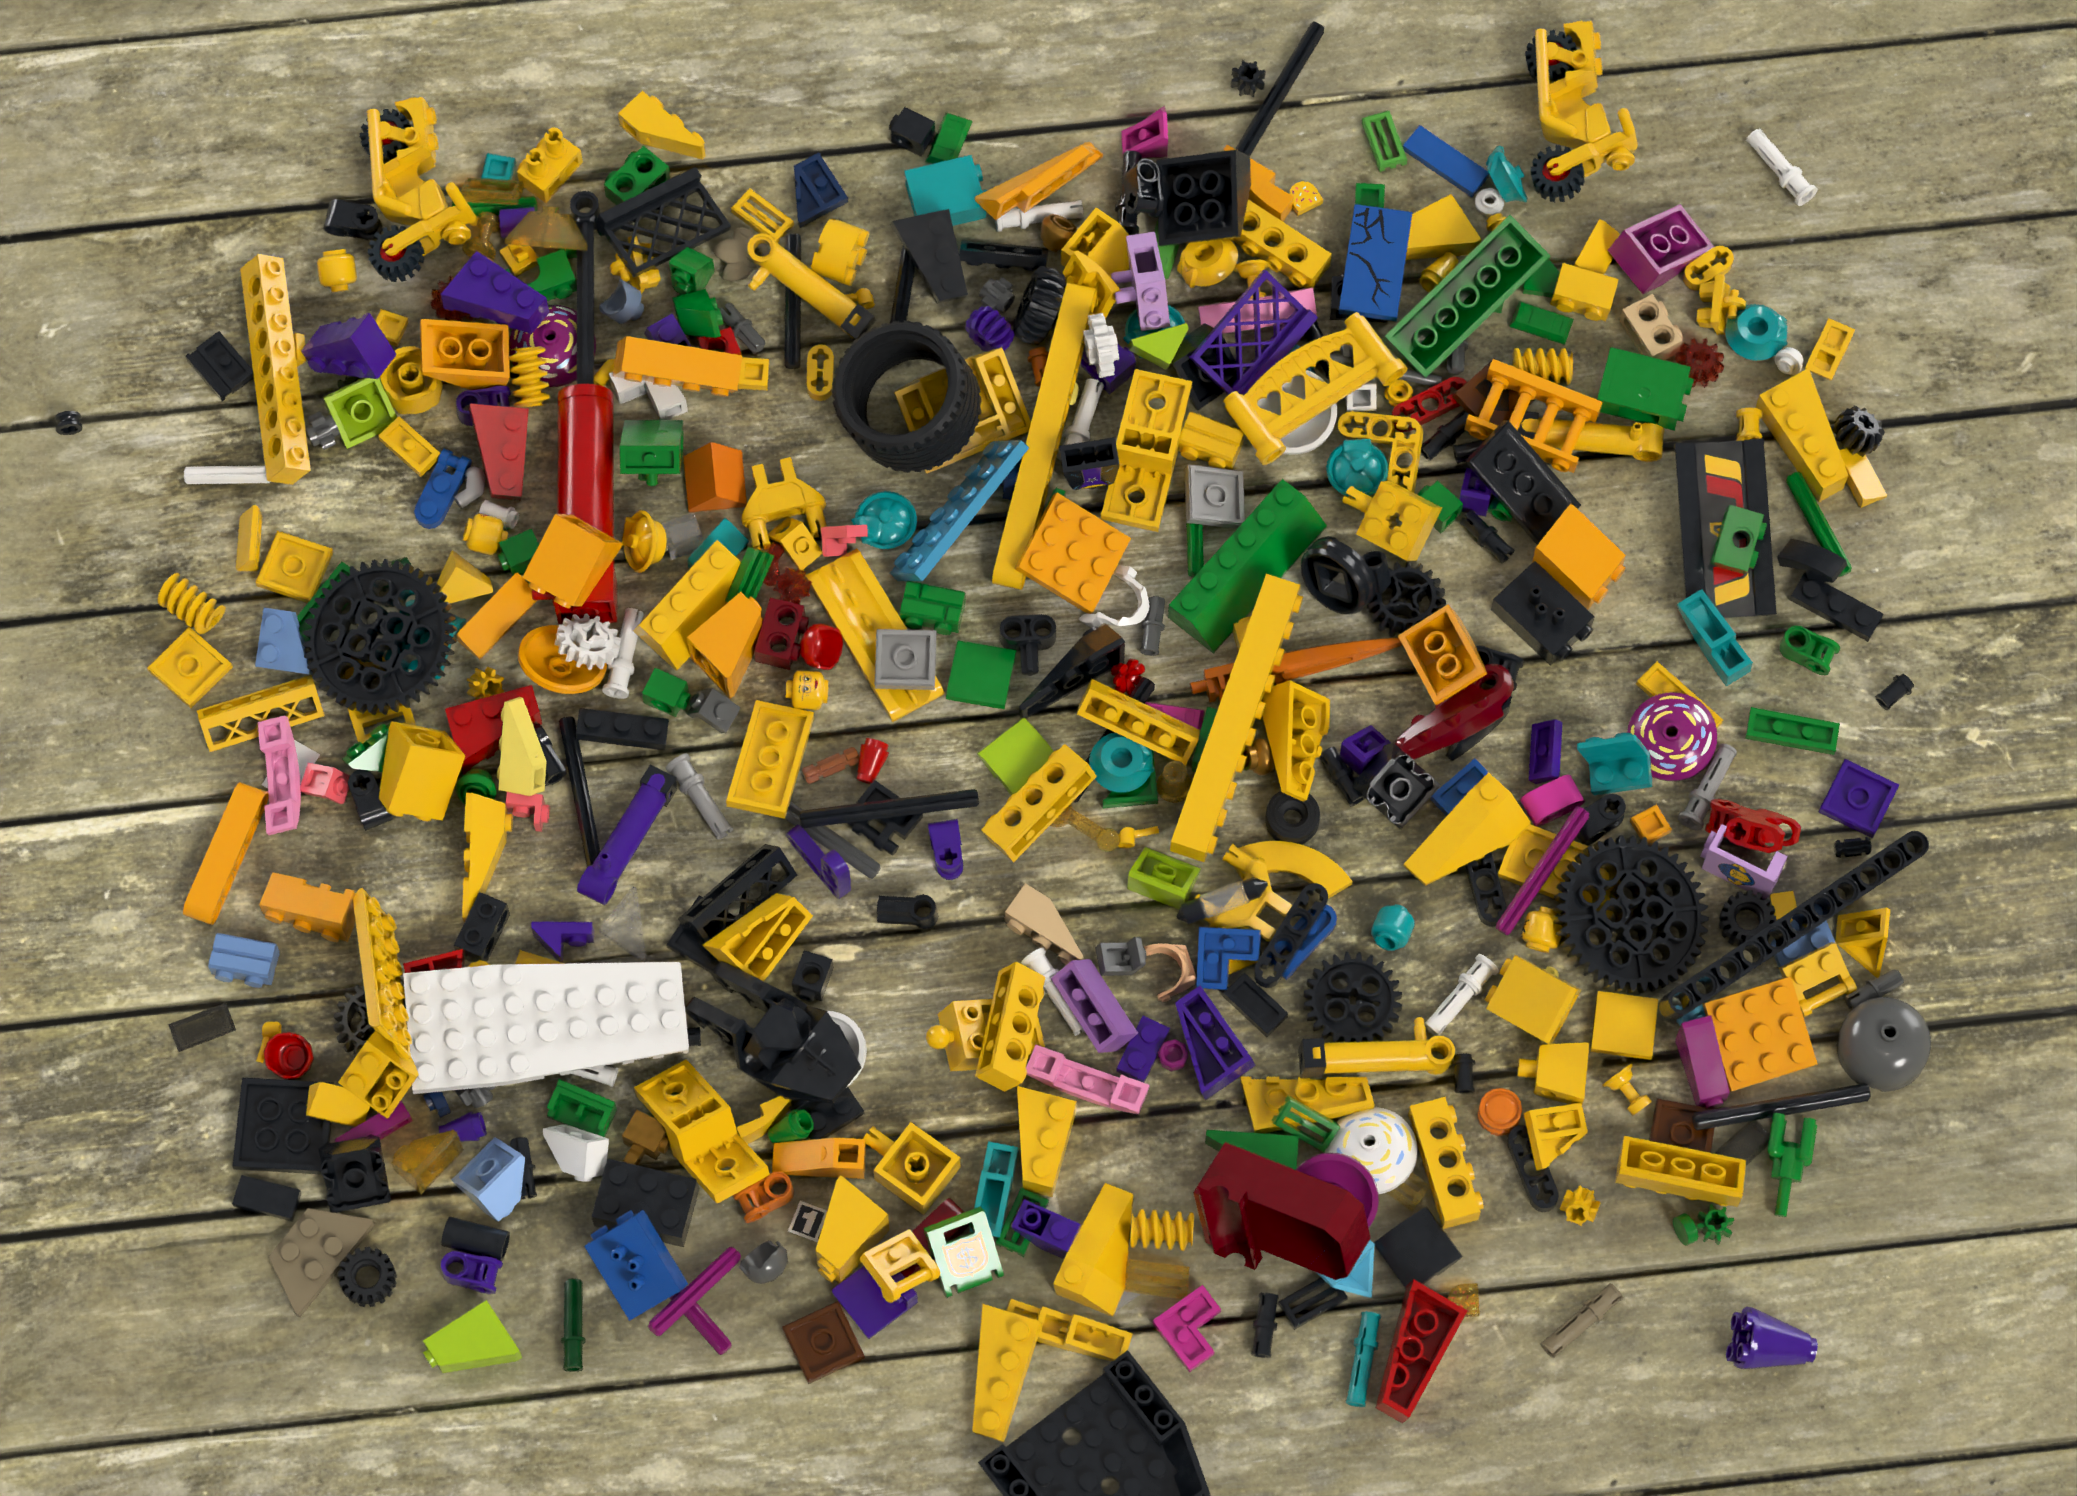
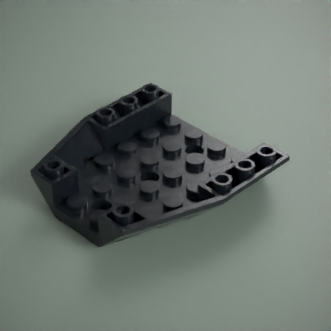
(1125, 1436)

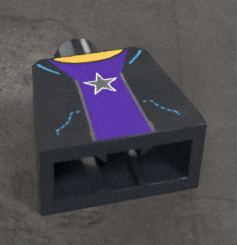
(1090, 463)

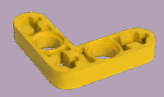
(1400, 443)

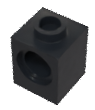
(912, 131)
(810, 964)

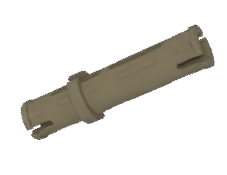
(1590, 1313)

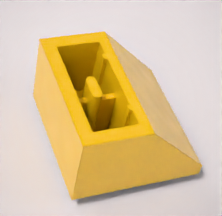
(1100, 240)
(379, 1075)

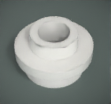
(1489, 209)
(1789, 361)

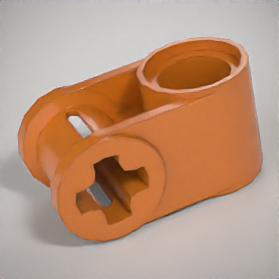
(763, 1198)

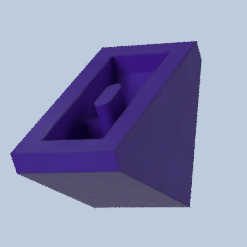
(1474, 494)
(1362, 748)

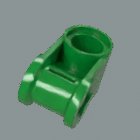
(1811, 650)

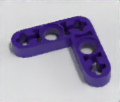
(829, 867)

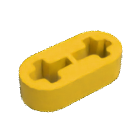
(1704, 263)
(813, 372)

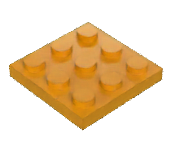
(1072, 553)
(1761, 1033)

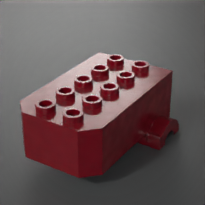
(1279, 1210)

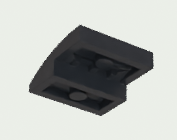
(1418, 1248)

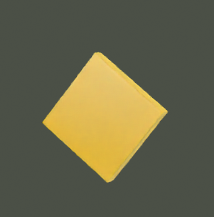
(294, 567)
(190, 667)
(1624, 1025)

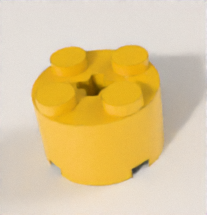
(840, 251)
(407, 395)

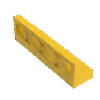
(256, 703)

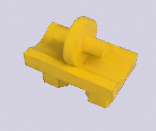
(646, 280)
(1723, 301)

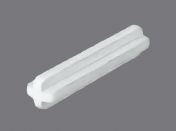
(225, 474)

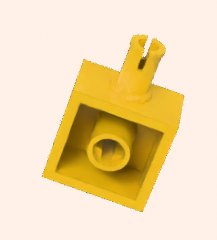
(1380, 516)
(913, 1149)

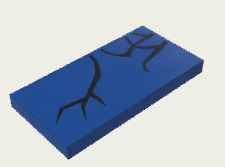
(1375, 262)

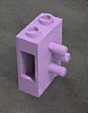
(1147, 282)

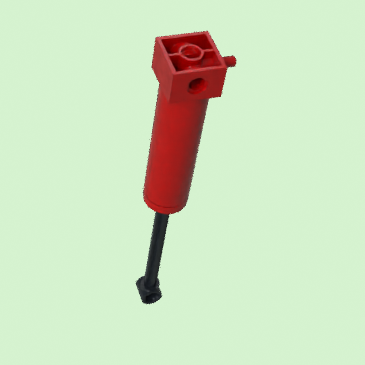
(587, 432)

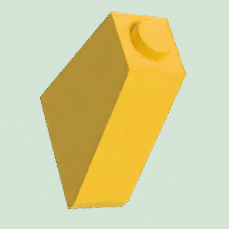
(1439, 230)

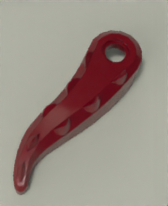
(1458, 715)

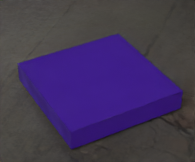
(1858, 798)

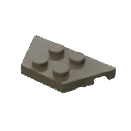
(313, 1253)

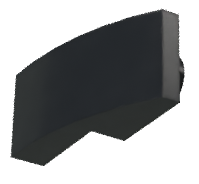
(1815, 560)

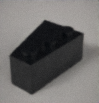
(934, 251)

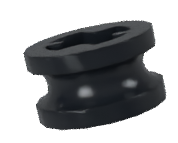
(68, 422)

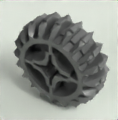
(344, 1018)

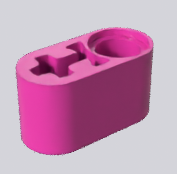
(1552, 800)

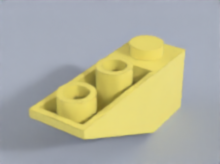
(522, 759)

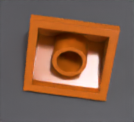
(714, 478)

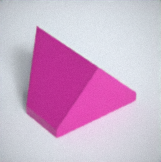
(1148, 136)

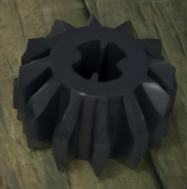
(1858, 431)

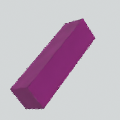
(379, 1125)

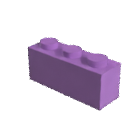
(1094, 1005)

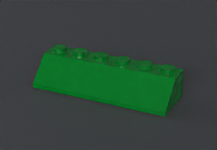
(1466, 297)
(1232, 578)

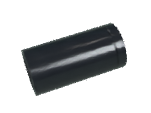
(475, 1238)

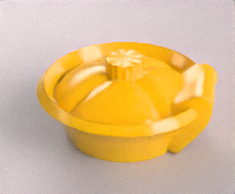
(1207, 262)
(643, 541)

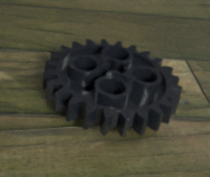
(1355, 974)

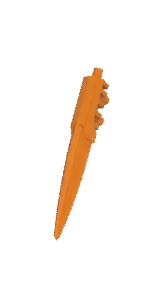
(1300, 663)

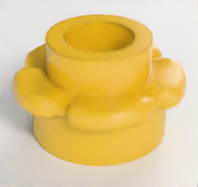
(1398, 386)

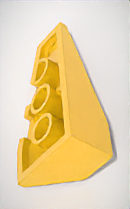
(1295, 726)
(486, 833)
(1098, 1257)

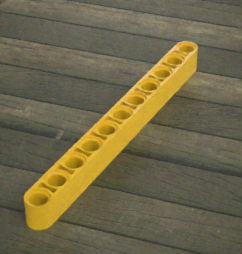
(1045, 432)

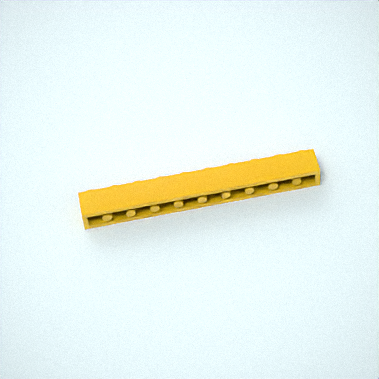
(1235, 718)

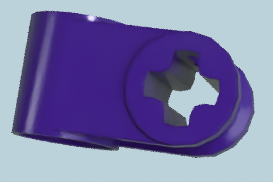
(481, 396)
(946, 845)
(473, 1272)

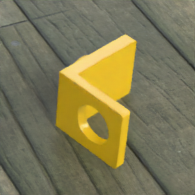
(796, 542)

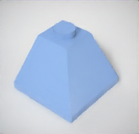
(493, 1179)

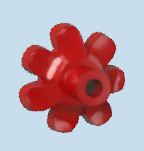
(1127, 675)

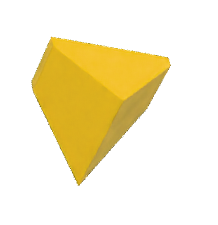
(462, 580)
(1864, 937)

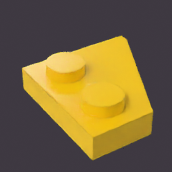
(1554, 1131)

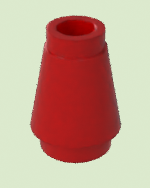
(871, 759)

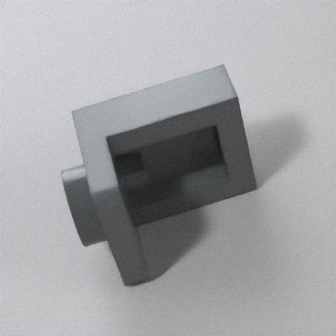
(713, 709)
(1121, 958)

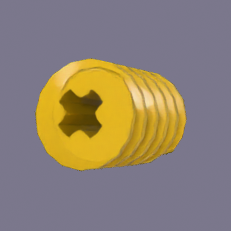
(1545, 366)
(529, 377)
(189, 606)
(1162, 1229)

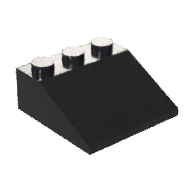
(1203, 197)

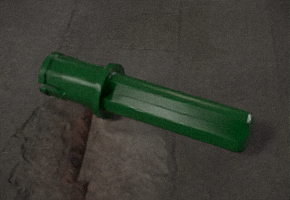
(573, 1318)

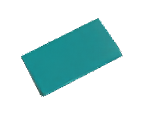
(727, 535)

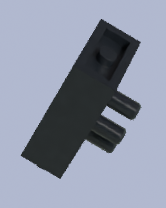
(1543, 613)

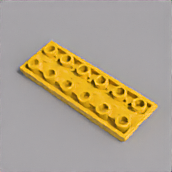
(858, 609)
(381, 972)

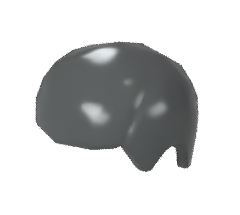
(765, 1262)

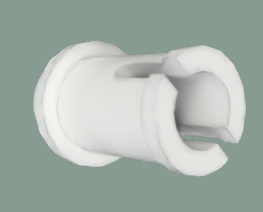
(507, 515)

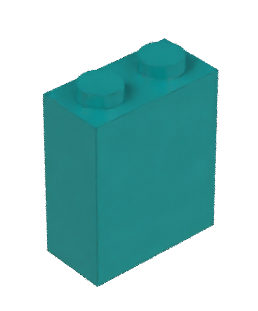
(947, 186)

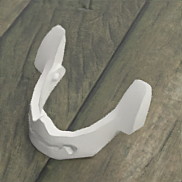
(1128, 575)

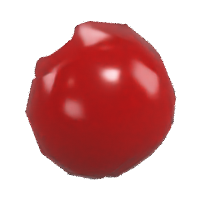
(821, 646)
(288, 1055)

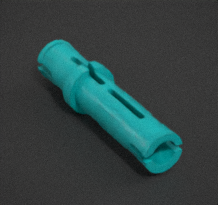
(1363, 1358)

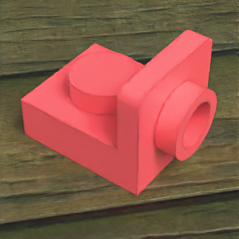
(837, 537)
(325, 783)
(525, 805)

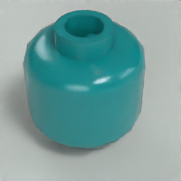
(1392, 927)

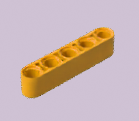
(225, 853)

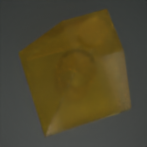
(547, 230)
(426, 1158)

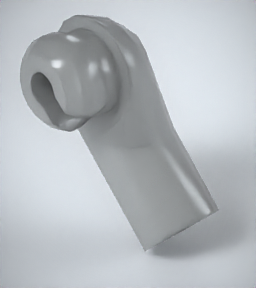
(474, 487)

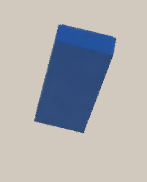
(1445, 161)

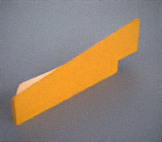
(1039, 182)

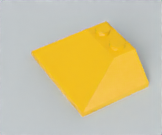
(1002, 406)

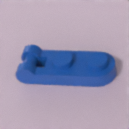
(441, 489)
(1318, 934)

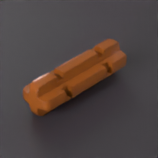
(830, 765)

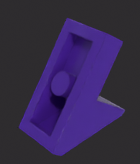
(554, 935)

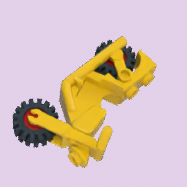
(1568, 118)
(397, 160)

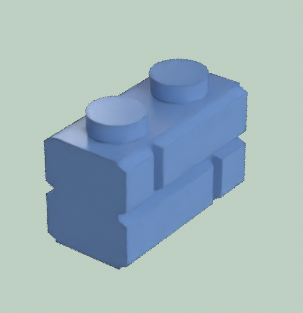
(243, 960)

